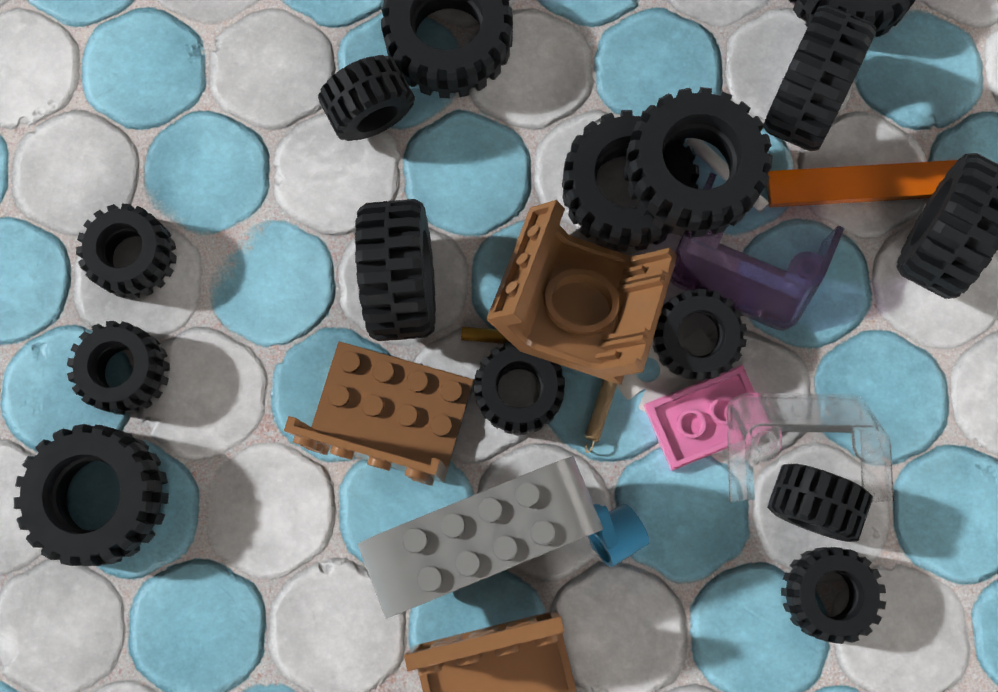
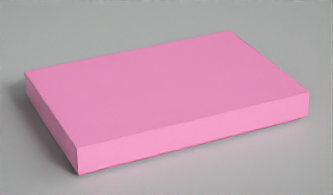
(694, 419)

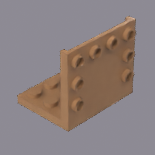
(387, 414)
(498, 658)

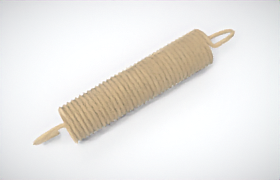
(600, 412)

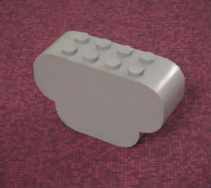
(479, 536)

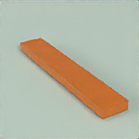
(855, 183)

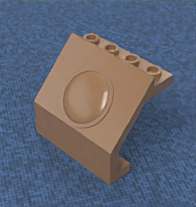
(580, 299)

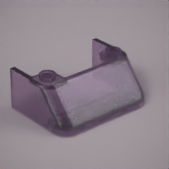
(755, 287)

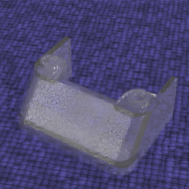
(759, 419)

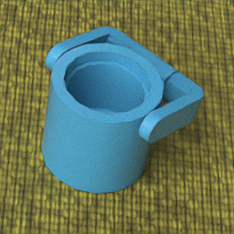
(621, 534)

